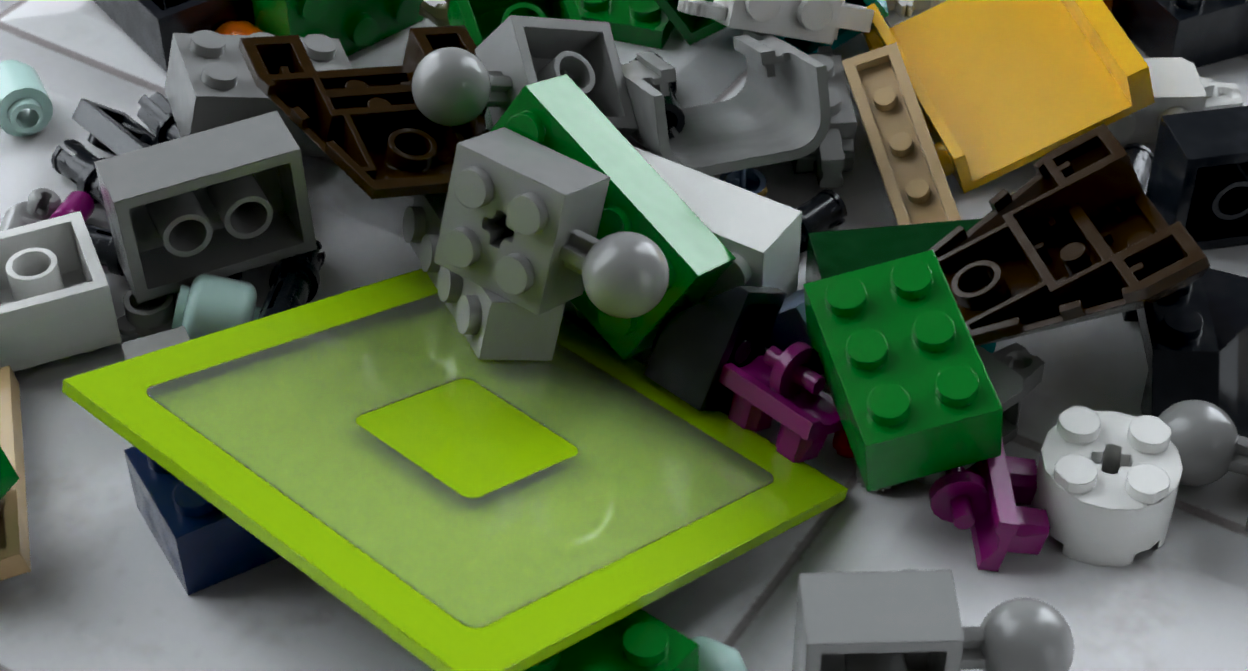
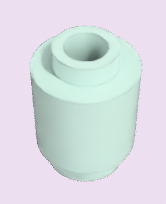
(23, 100)

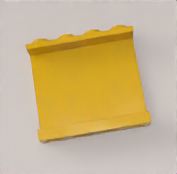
(1014, 78)

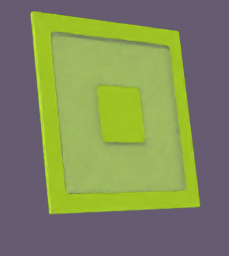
(449, 492)

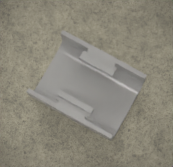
(770, 121)

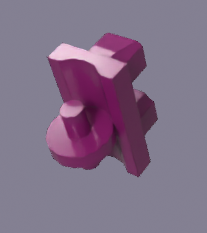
(788, 390)
(986, 503)

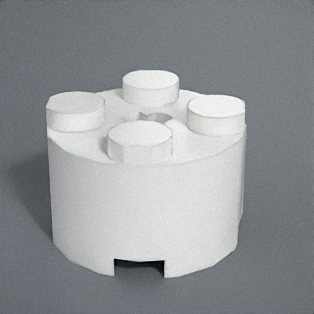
(1107, 484)

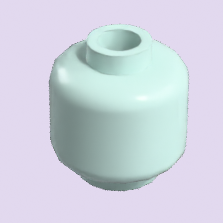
(214, 305)

